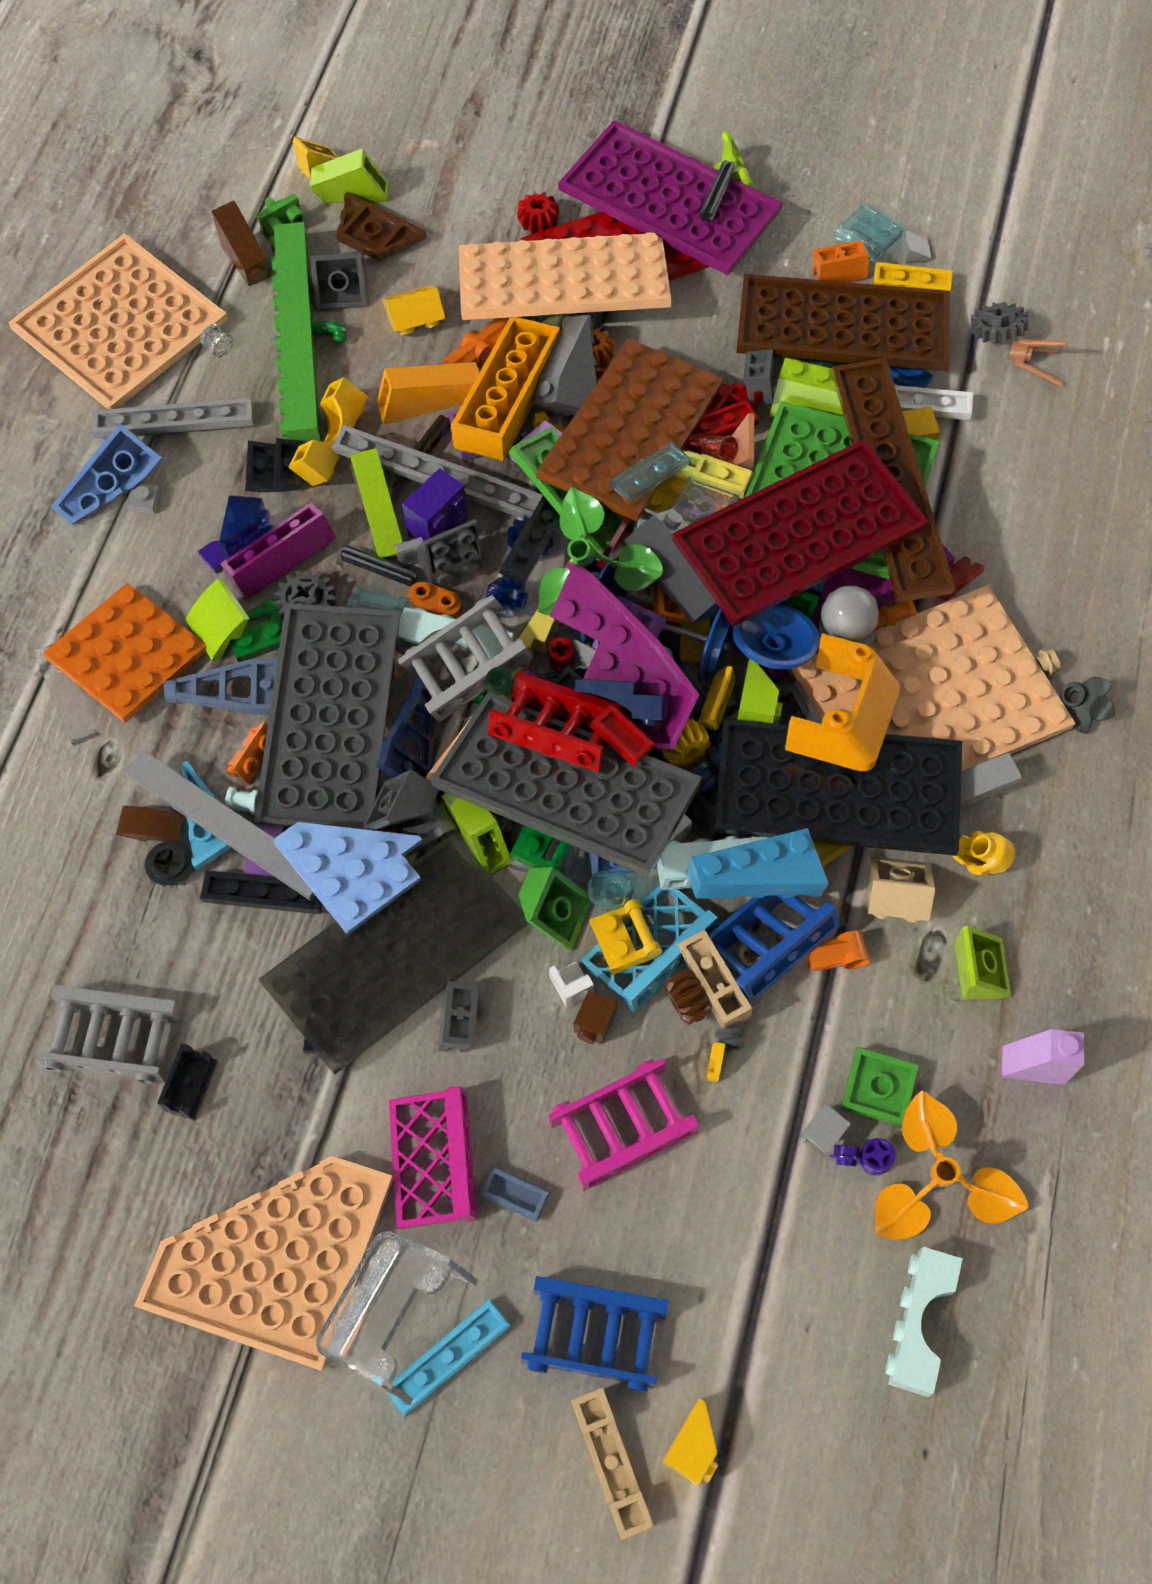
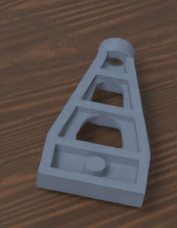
(262, 676)

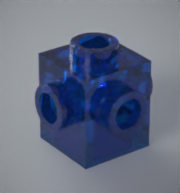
(513, 604)

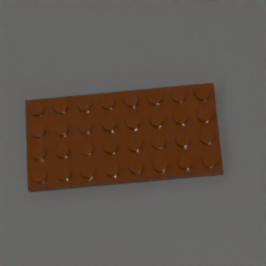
(845, 321)

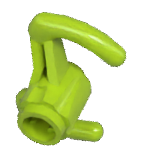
(732, 153)

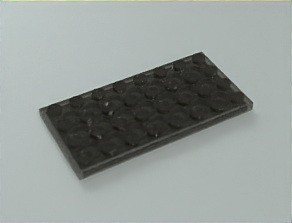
(364, 984)

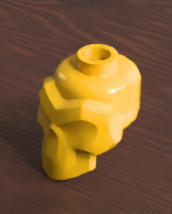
(985, 853)

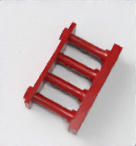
(551, 700)

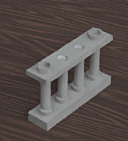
(466, 685)
(100, 1005)

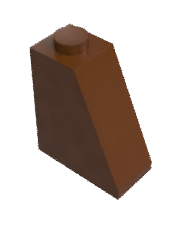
(240, 243)

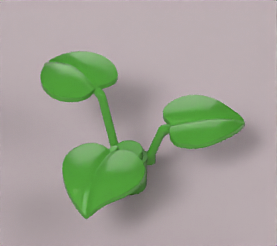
(582, 515)

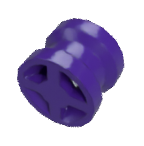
(880, 1151)

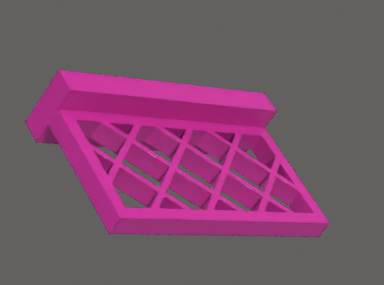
(460, 1158)

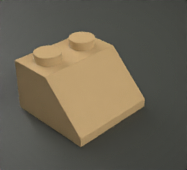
(900, 889)

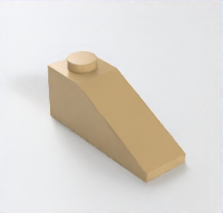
(724, 994)

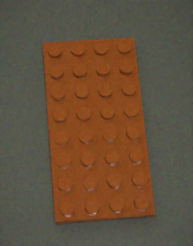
(629, 414)

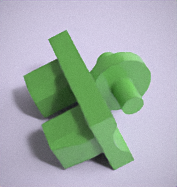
(279, 212)

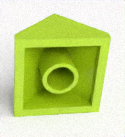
(981, 965)

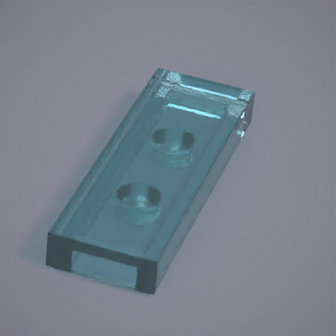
(650, 472)

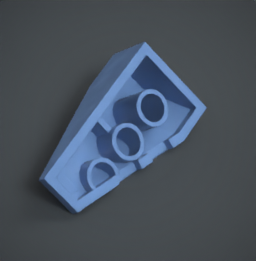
(110, 472)

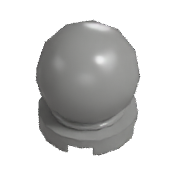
(850, 615)

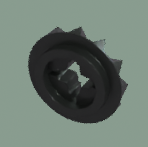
(162, 854)

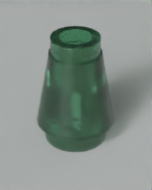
(500, 682)

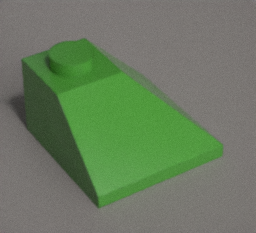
(554, 905)

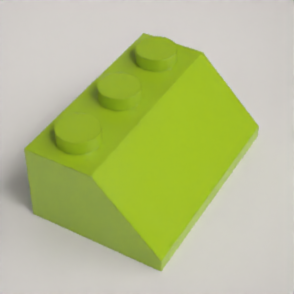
(807, 387)

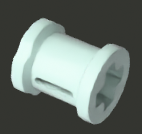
(241, 800)

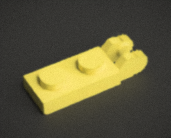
(716, 472)

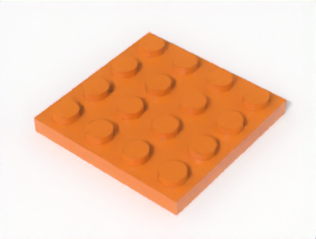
(125, 652)

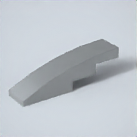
(987, 777)

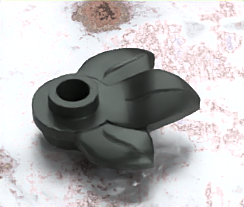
(1092, 702)

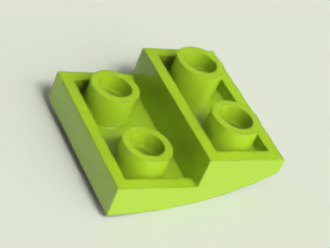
(217, 618)

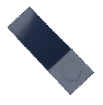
(647, 707)

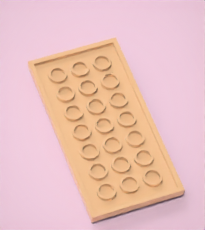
(563, 276)

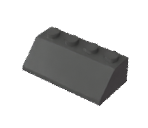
(678, 578)

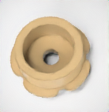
(1048, 661)

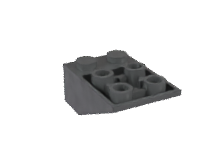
(451, 554)

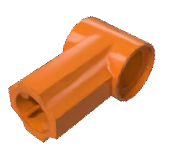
(846, 951)

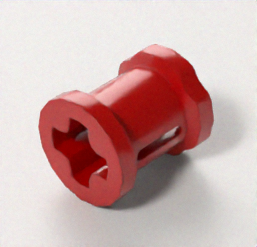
(559, 647)

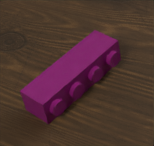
(278, 551)

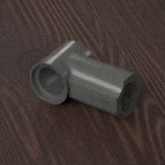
(432, 828)

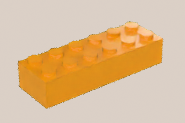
(504, 389)

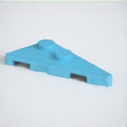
(203, 844)

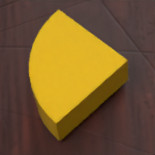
(715, 1062)

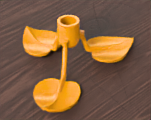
(932, 1125)

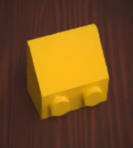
(414, 309)

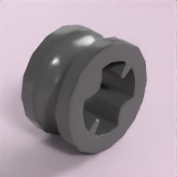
(730, 1038)

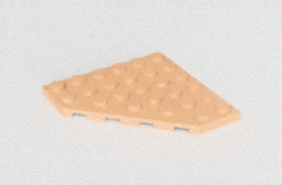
(271, 1261)

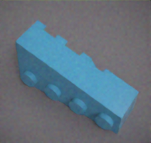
(760, 868)

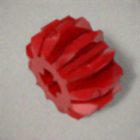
(537, 212)

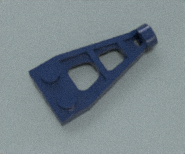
(394, 758)

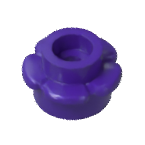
(846, 1155)

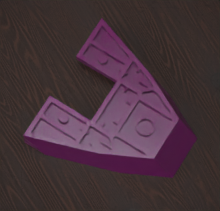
(624, 653)

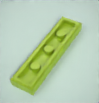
(377, 502)

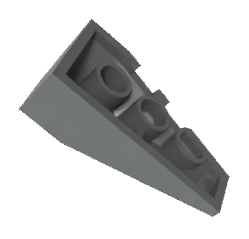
(569, 369)

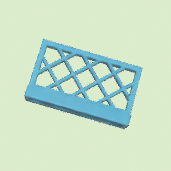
(669, 962)

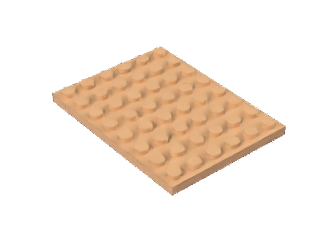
(959, 679)

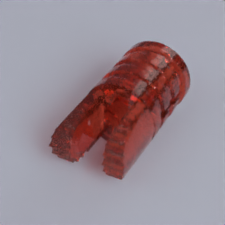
(716, 446)
(963, 574)

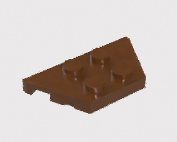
(375, 230)

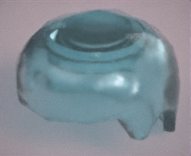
(610, 890)

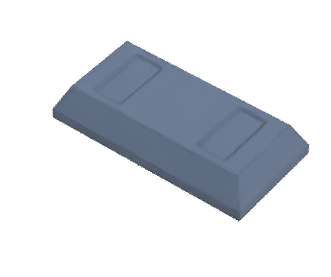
(514, 1193)

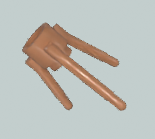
(1022, 350)

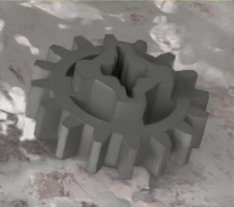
(999, 323)
(304, 590)

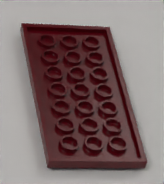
(799, 531)

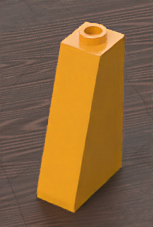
(423, 389)

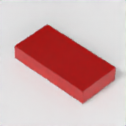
(622, 735)

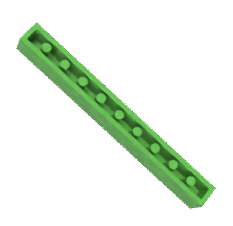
(296, 336)

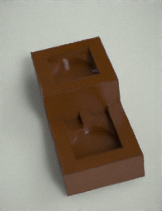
(149, 823)

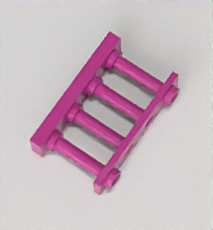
(621, 1155)

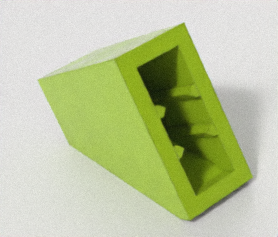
(350, 174)
(479, 833)

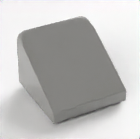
(915, 248)

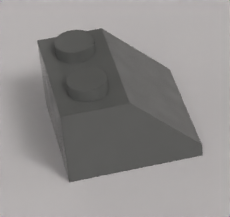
(339, 279)
(401, 801)

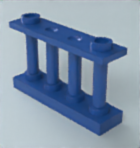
(782, 957)
(616, 1306)

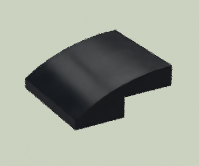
(269, 466)

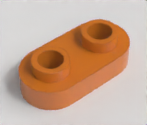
(434, 599)

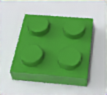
(879, 1087)

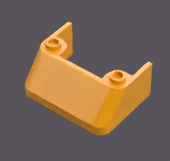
(843, 736)

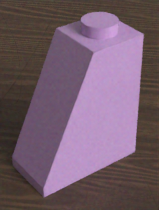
(1044, 1057)

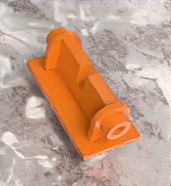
(248, 762)

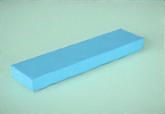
(450, 1355)

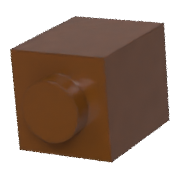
(594, 1018)

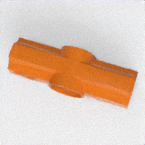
(477, 345)

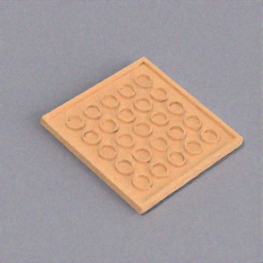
(117, 322)

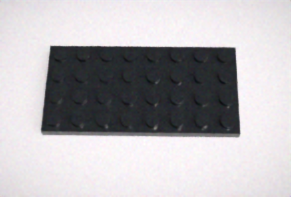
(898, 805)

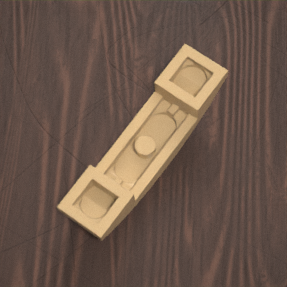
(612, 1464)

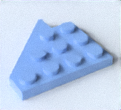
(350, 868)

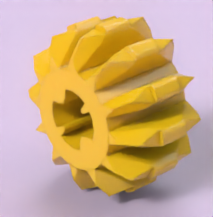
(689, 745)

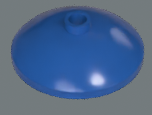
(778, 638)

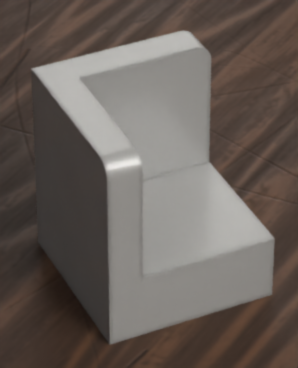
(825, 1129)

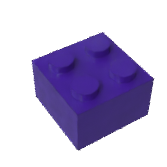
(435, 506)

